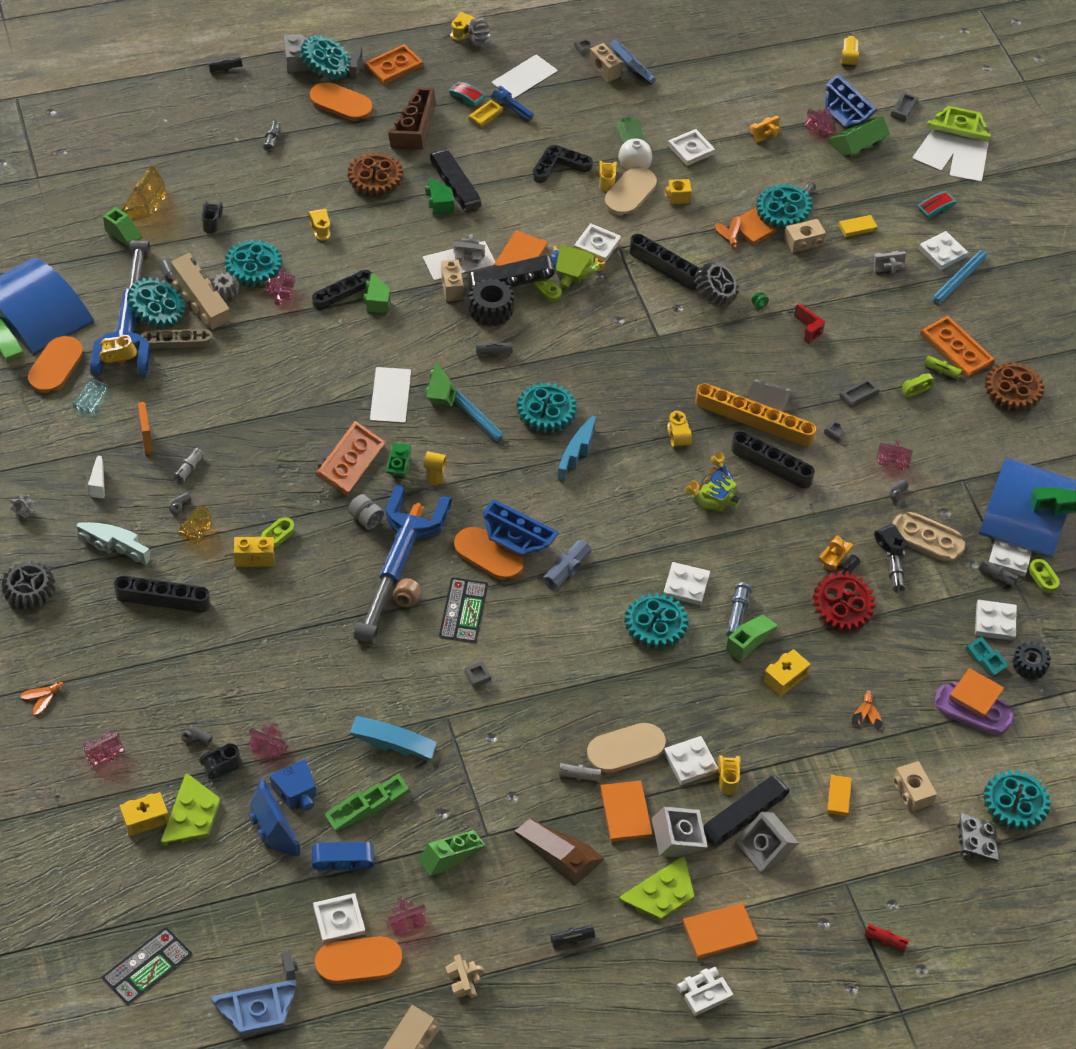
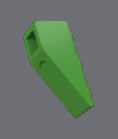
(749, 637)
(450, 851)

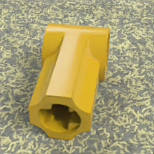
(850, 51)
(434, 467)

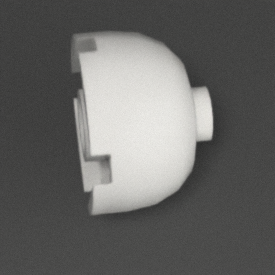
(635, 154)

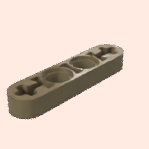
(176, 336)

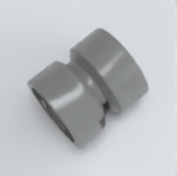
(365, 511)

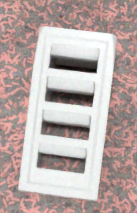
(96, 482)

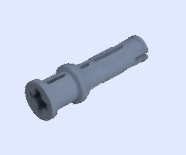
(740, 603)

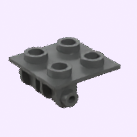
(977, 837)

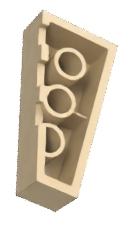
(199, 292)
(414, 1031)

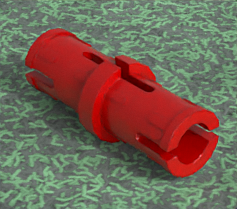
(886, 938)

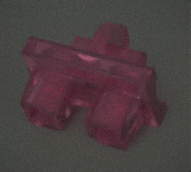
(822, 119)
(278, 286)
(895, 454)
(259, 738)
(104, 748)
(415, 914)

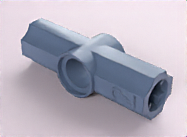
(567, 564)

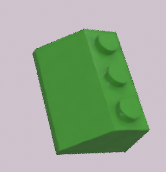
(860, 136)

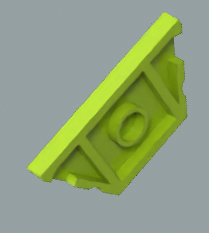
(960, 122)
(192, 813)
(662, 892)

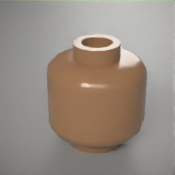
(407, 593)

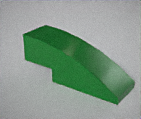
(1058, 499)

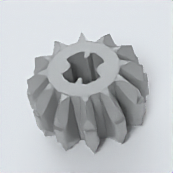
(478, 31)
(225, 285)

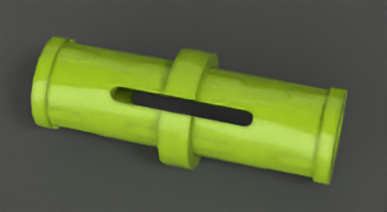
(943, 367)

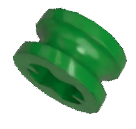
(759, 300)

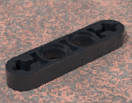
(324, 298)

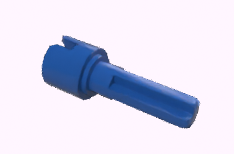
(504, 98)

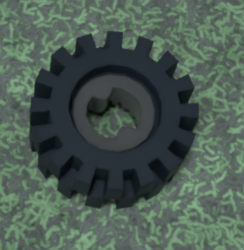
(1036, 668)

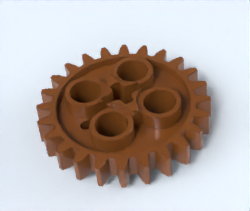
(363, 171)
(1014, 386)

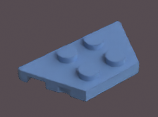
(630, 61)
(257, 1007)

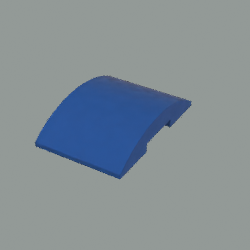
(40, 305)
(1011, 514)

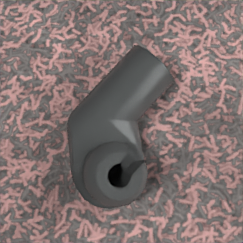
(895, 490)
(177, 503)
(196, 734)

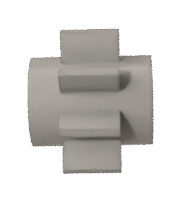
(17, 507)

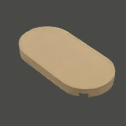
(630, 191)
(930, 536)
(626, 747)

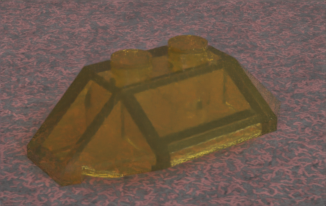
(146, 195)

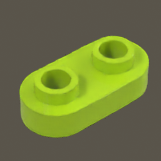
(545, 289)
(918, 385)
(276, 530)
(1045, 576)

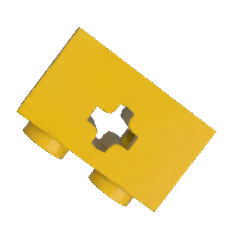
(254, 551)
(786, 672)
(144, 813)

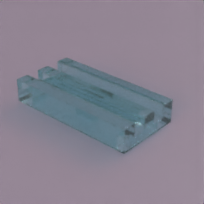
(93, 396)

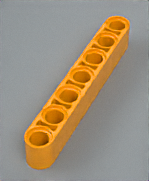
(755, 414)

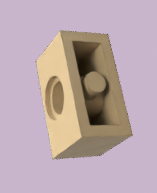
(605, 62)
(804, 235)
(452, 280)
(914, 775)

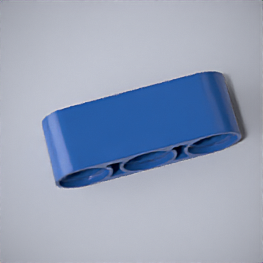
(342, 856)

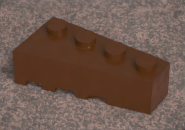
(414, 124)

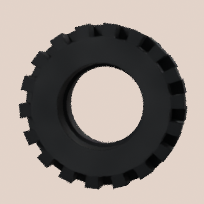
(491, 302)

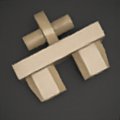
(461, 969)

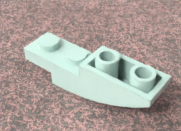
(110, 537)

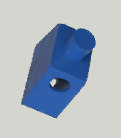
(295, 785)

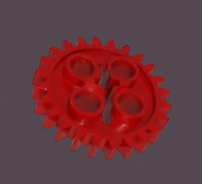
(836, 586)

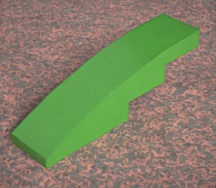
(8, 344)
(368, 803)

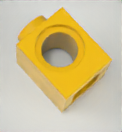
(679, 191)

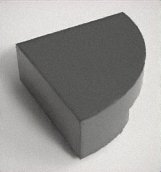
(582, 46)
(834, 430)

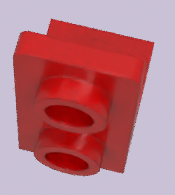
(814, 324)

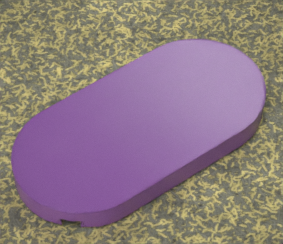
(995, 722)

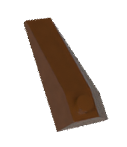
(565, 854)

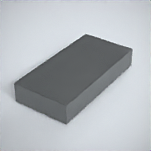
(356, 61)
(904, 106)
(859, 393)

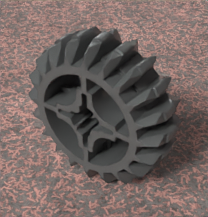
(716, 284)
(28, 585)

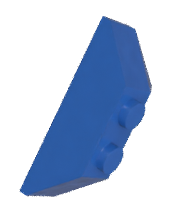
(847, 103)
(516, 530)
(271, 822)

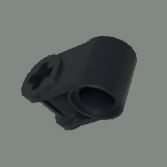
(211, 216)
(891, 541)
(220, 761)

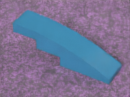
(578, 446)
(393, 737)

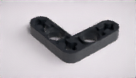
(559, 156)

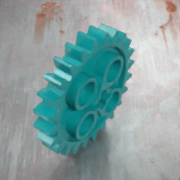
(325, 57)
(784, 205)
(253, 262)
(155, 302)
(534, 402)
(643, 613)
(1035, 805)

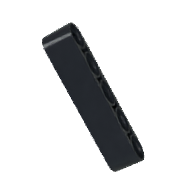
(455, 179)
(663, 260)
(516, 273)
(772, 459)
(162, 594)
(745, 810)

